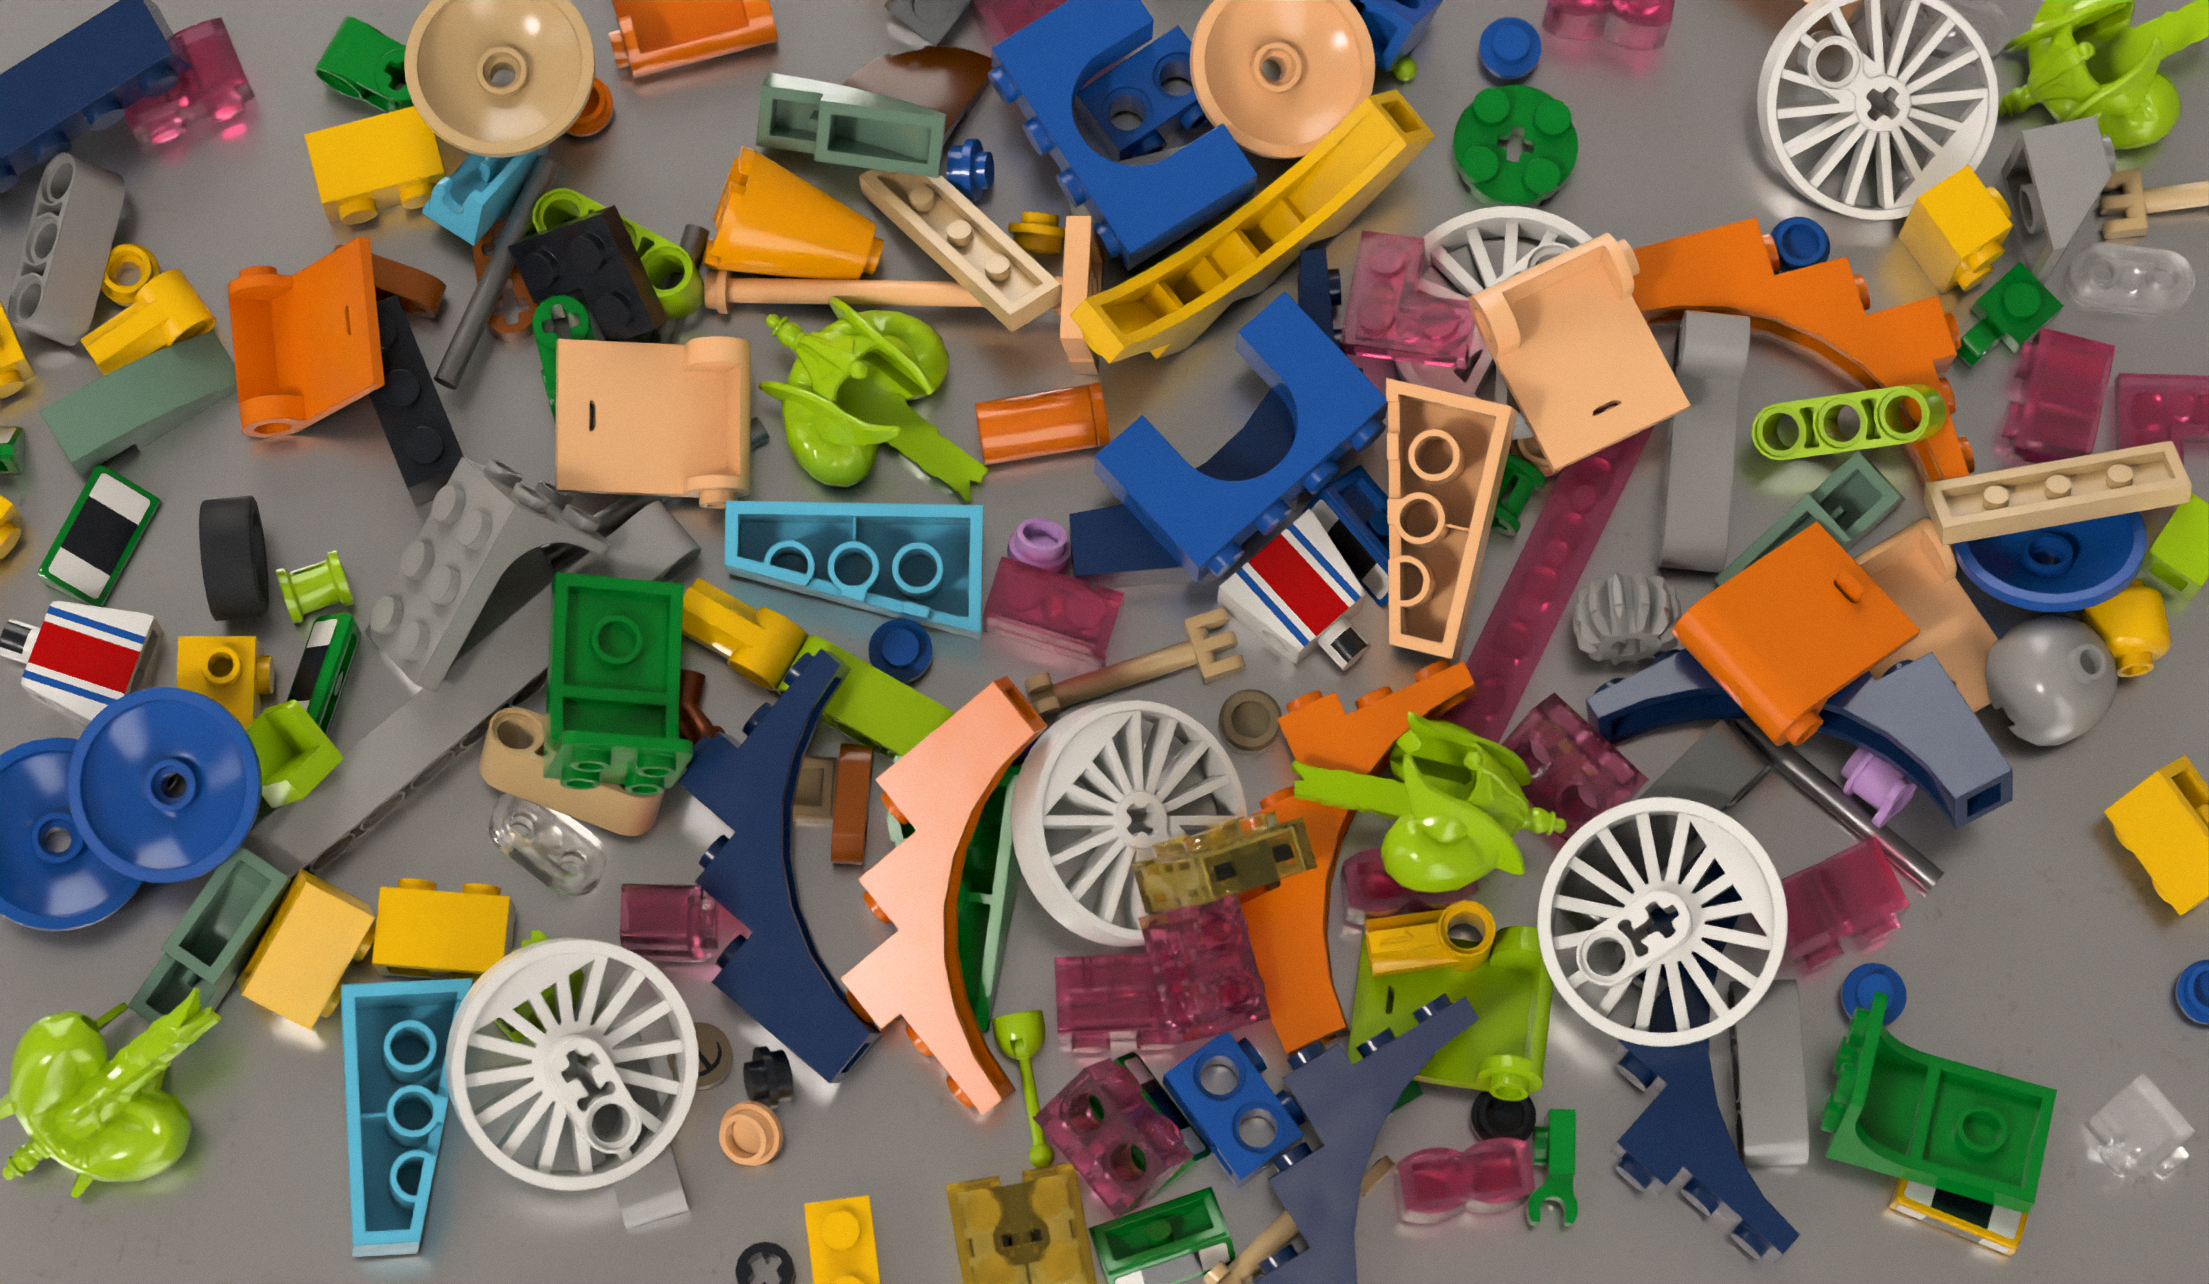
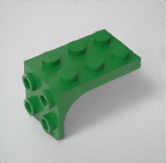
(614, 684)
(1934, 1117)

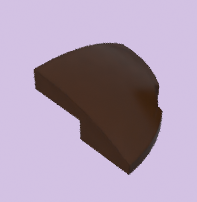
(933, 77)

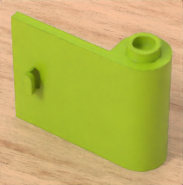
(1508, 993)

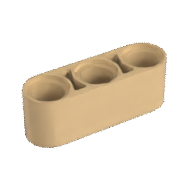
(514, 764)

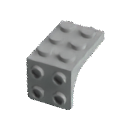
(465, 546)

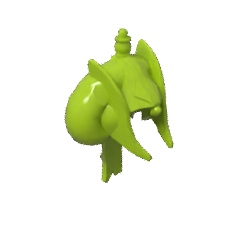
(2096, 65)
(853, 394)
(1451, 805)
(98, 1113)

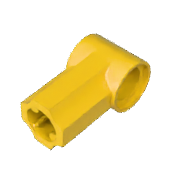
(162, 315)
(754, 641)
(1421, 940)

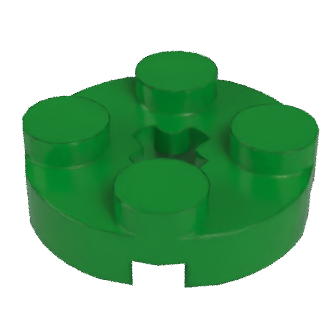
(1520, 111)

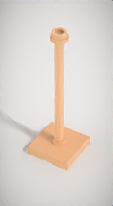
(1081, 279)

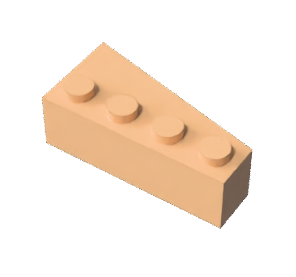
(1441, 504)

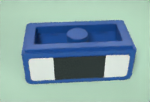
(1356, 521)

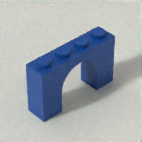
(1133, 205)
(1207, 518)

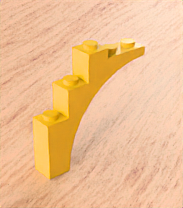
(1249, 249)

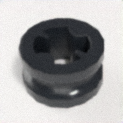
(765, 1250)

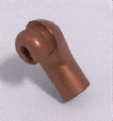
(692, 721)

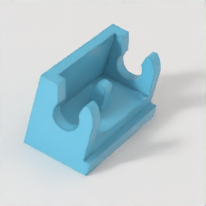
(479, 193)

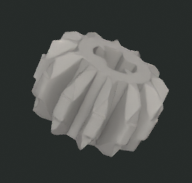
(1626, 618)

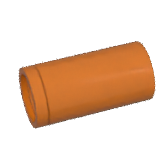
(1042, 423)

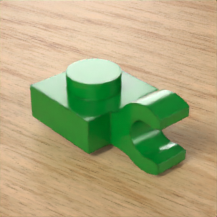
(2009, 312)
(1555, 1150)

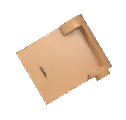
(1576, 344)
(662, 418)
(1922, 583)

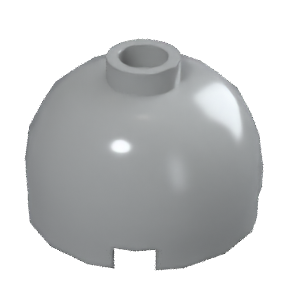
(2051, 678)

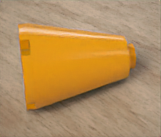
(787, 226)

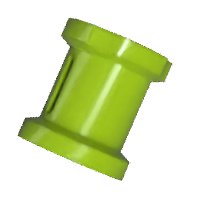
(314, 587)

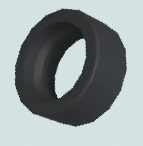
(233, 558)

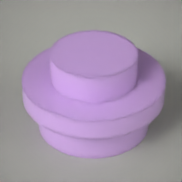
(1040, 544)

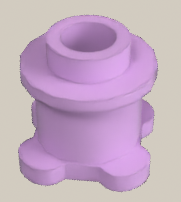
(1877, 785)

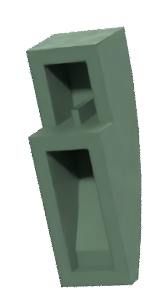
(850, 126)
(141, 400)
(1844, 505)
(213, 936)

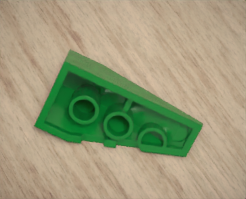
(984, 895)

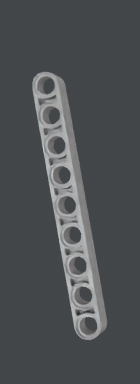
(444, 724)

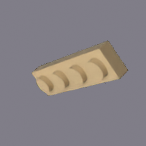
(965, 244)
(2057, 492)

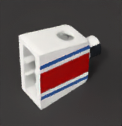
(1299, 595)
(82, 656)

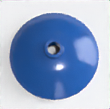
(2058, 565)
(123, 776)
(41, 885)

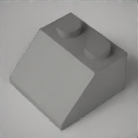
(2053, 185)

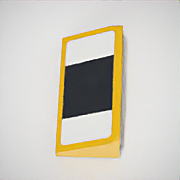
(1967, 1217)

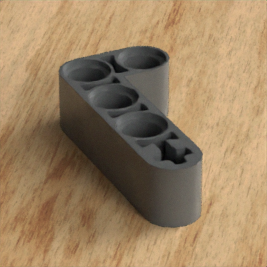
(1712, 772)

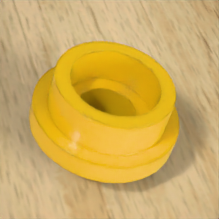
(1038, 233)
(122, 258)

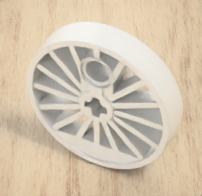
(1847, 93)
(1470, 228)
(1123, 804)
(1745, 868)
(521, 979)

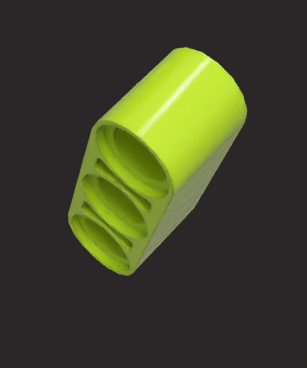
(656, 253)
(1819, 422)
(875, 705)

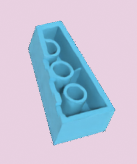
(869, 556)
(394, 1105)

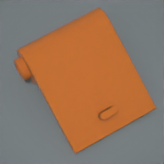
(682, 32)
(305, 340)
(1793, 633)

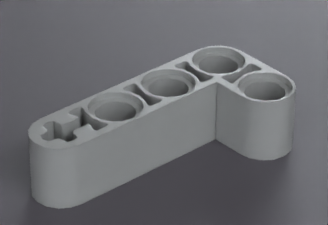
(1702, 440)

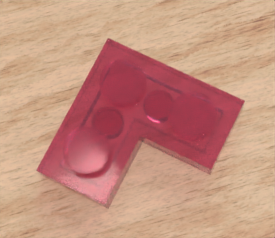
(1390, 318)
(2161, 410)

